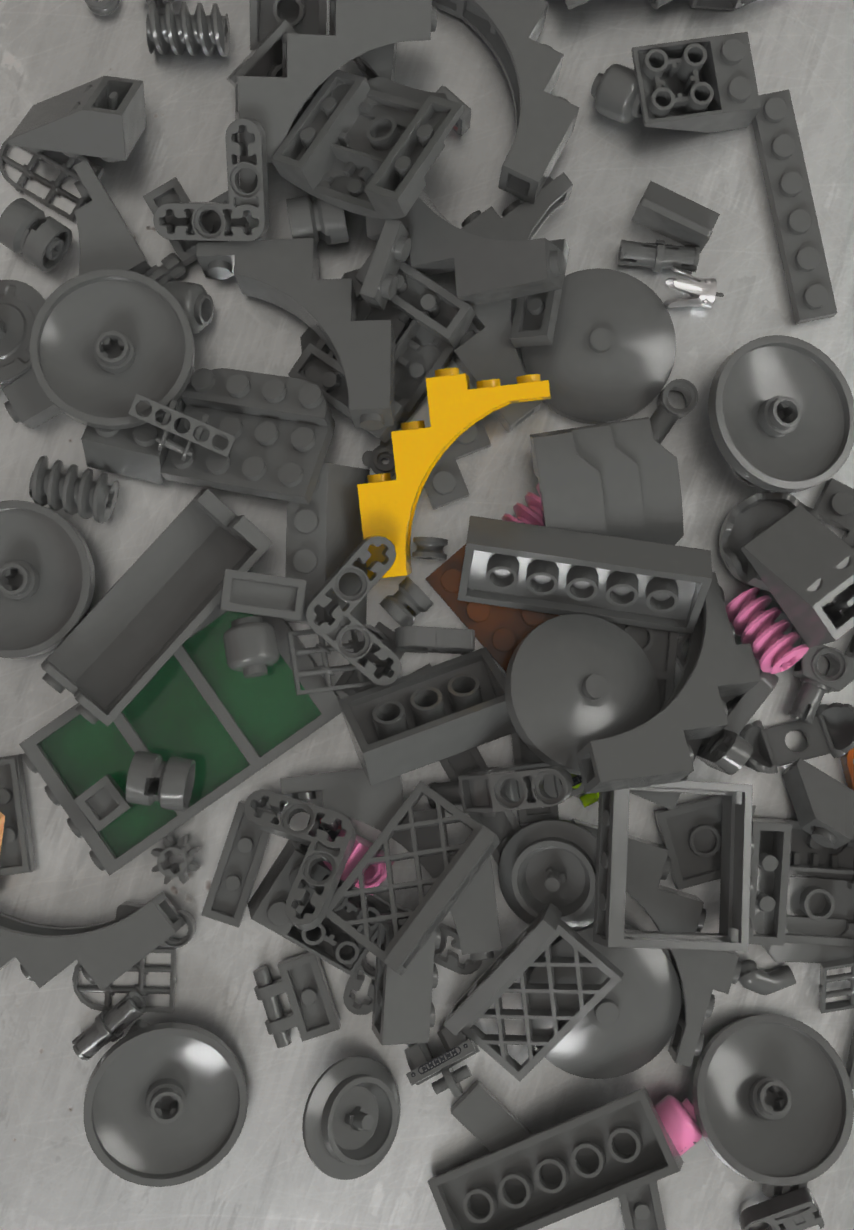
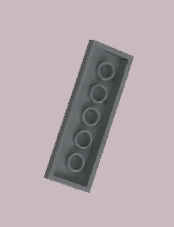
(584, 574)
(560, 1169)

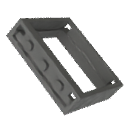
(735, 882)

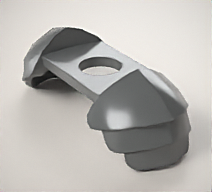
(828, 734)

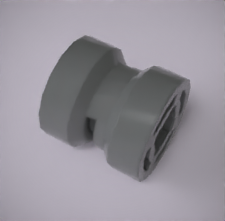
(412, 596)

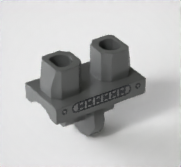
(425, 1067)

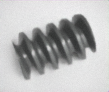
(187, 30)
(72, 492)

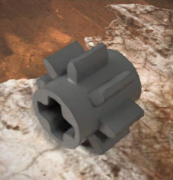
(177, 848)

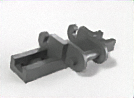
(168, 425)

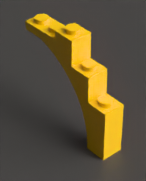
(389, 504)

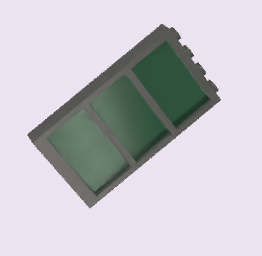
(185, 711)

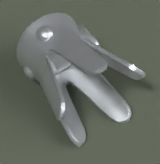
(702, 288)

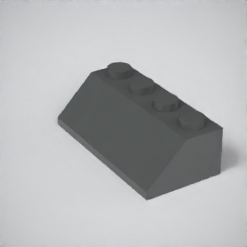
(325, 535)
(428, 715)

